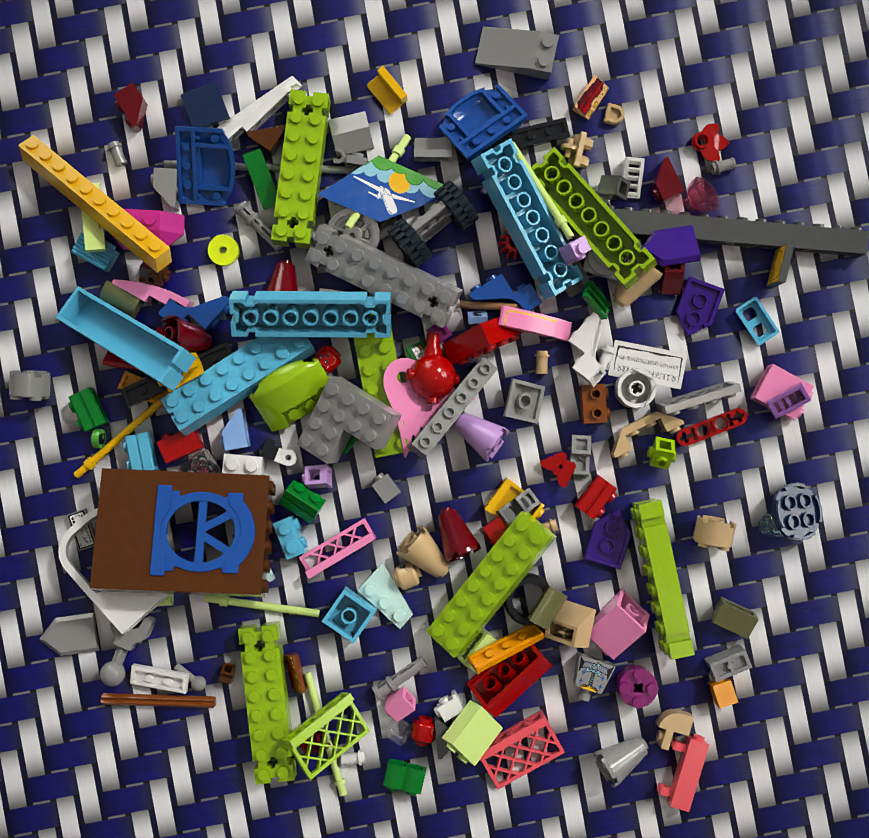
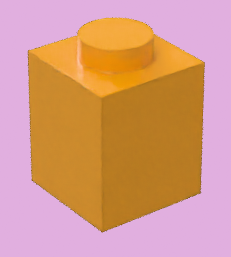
(723, 692)

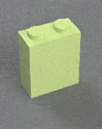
(471, 733)

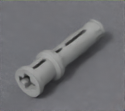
(253, 220)
(392, 682)

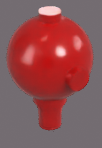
(432, 374)

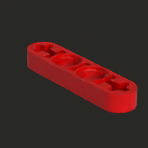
(711, 428)

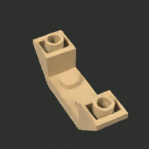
(622, 444)

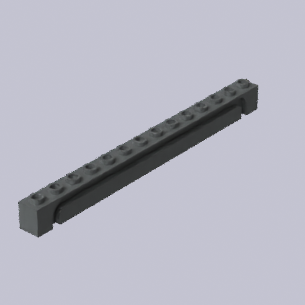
(750, 233)

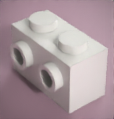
(243, 464)

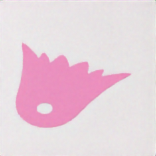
(413, 408)

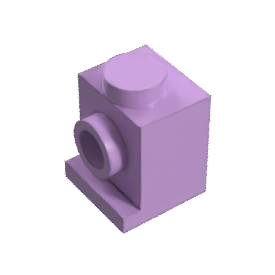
(574, 250)
(313, 472)

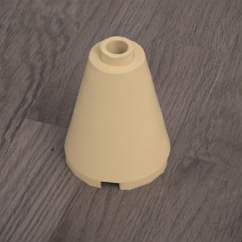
(645, 281)
(423, 552)

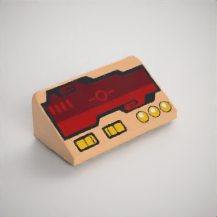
(590, 97)

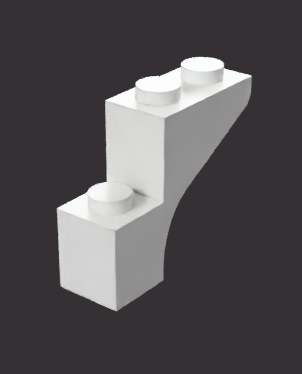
(586, 341)

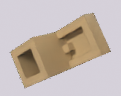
(672, 721)

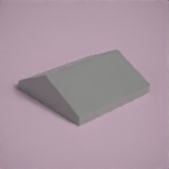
(351, 133)
(524, 401)

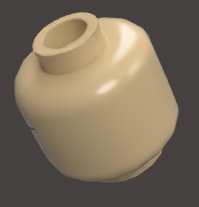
(407, 576)

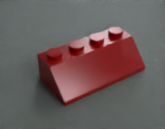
(508, 679)

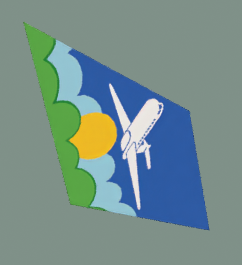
(382, 189)

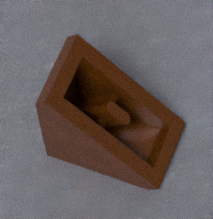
(268, 138)

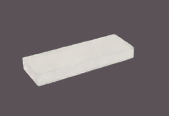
(159, 678)

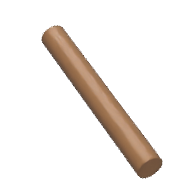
(485, 305)

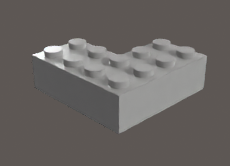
(346, 412)

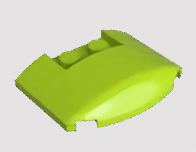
(289, 393)

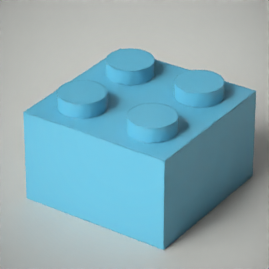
(349, 614)

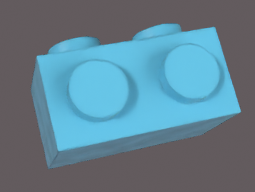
(290, 537)

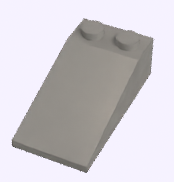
(517, 51)

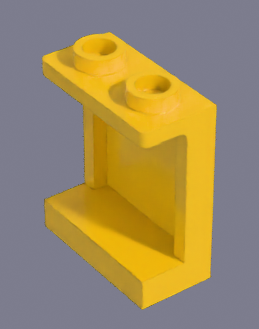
(505, 493)

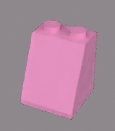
(619, 624)

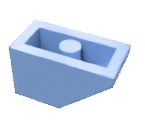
(235, 433)

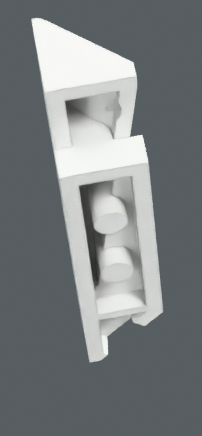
(260, 111)

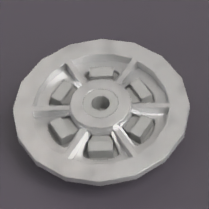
(365, 228)

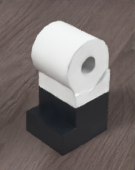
(286, 457)

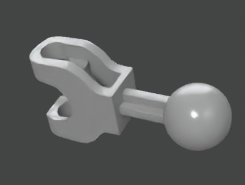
(114, 672)

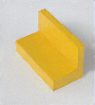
(387, 91)

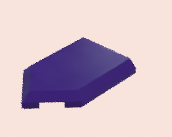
(673, 246)
(698, 305)
(608, 541)

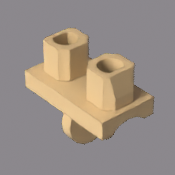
(574, 150)

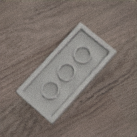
(693, 399)

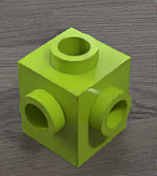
(663, 456)

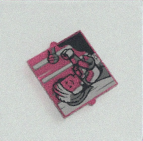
(202, 462)

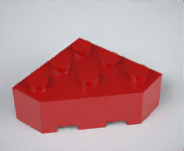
(479, 339)

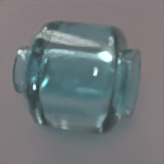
(768, 527)

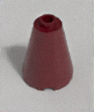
(283, 277)
(185, 334)
(455, 536)

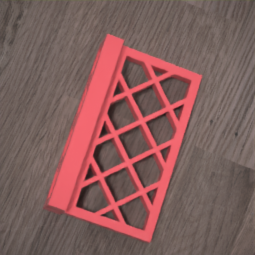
(516, 734)

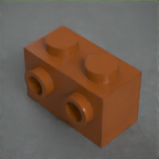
(594, 404)

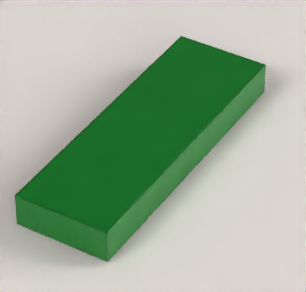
(261, 178)

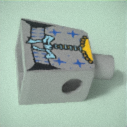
(591, 675)

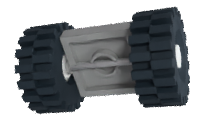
(451, 207)

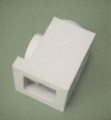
(449, 706)

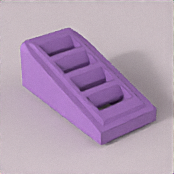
(805, 399)

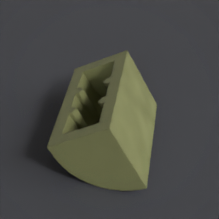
(121, 299)
(547, 607)
(734, 617)

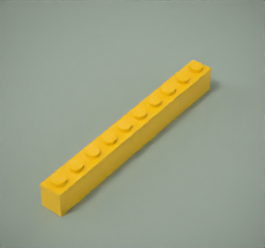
(95, 203)

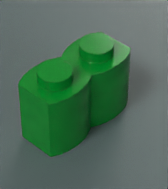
(404, 777)

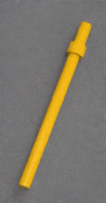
(91, 462)

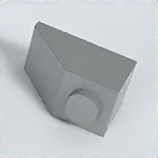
(166, 184)

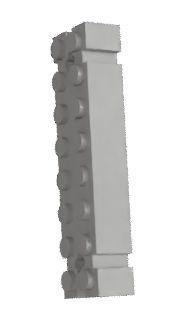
(381, 272)

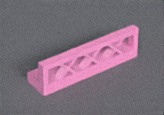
(337, 556)

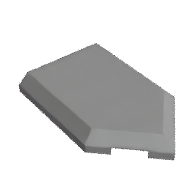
(72, 634)

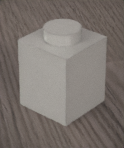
(385, 487)

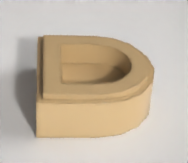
(614, 114)

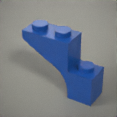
(498, 290)
(205, 314)

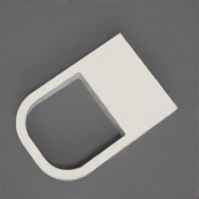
(121, 608)

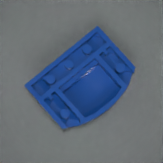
(481, 120)
(204, 165)

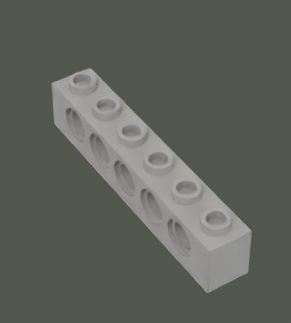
(453, 408)

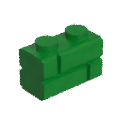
(88, 410)
(302, 501)

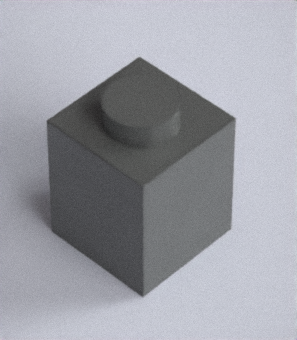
(613, 187)

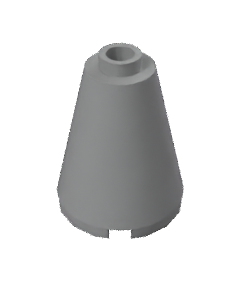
(620, 759)

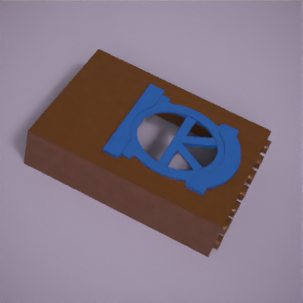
(133, 525)

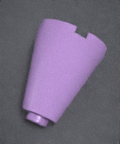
(481, 434)

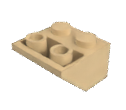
(572, 625)

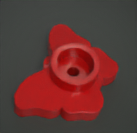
(554, 462)

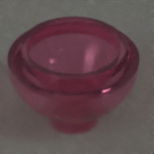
(701, 196)

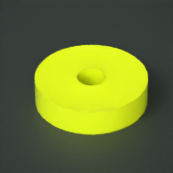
(217, 244)

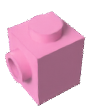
(400, 704)

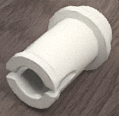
(606, 356)
(353, 758)

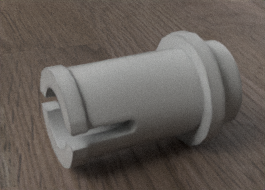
(117, 153)
(721, 166)

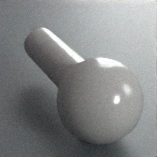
(198, 683)

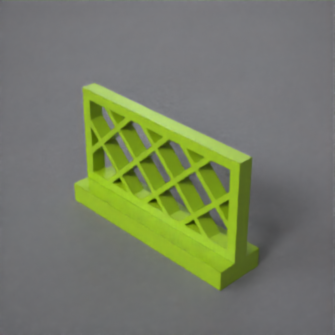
(315, 723)

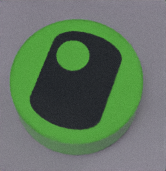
(98, 438)

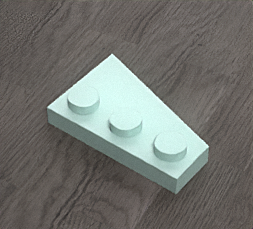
(385, 596)

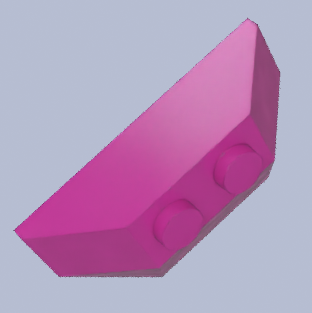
(162, 224)

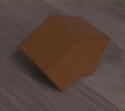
(227, 673)

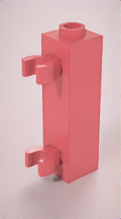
(687, 772)

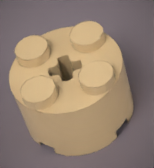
(714, 532)

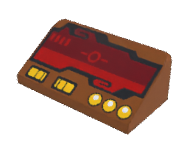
(295, 672)

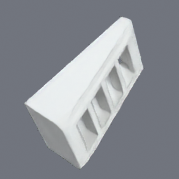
(640, 163)

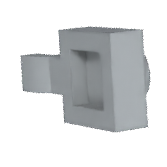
(355, 159)

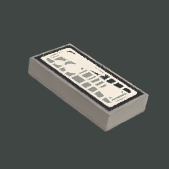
(86, 536)

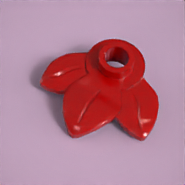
(712, 142)

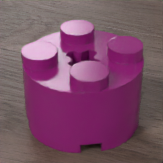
(639, 696)

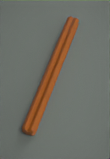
(158, 700)

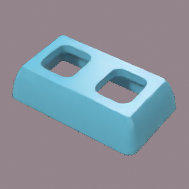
(761, 317)

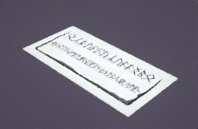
(664, 365)

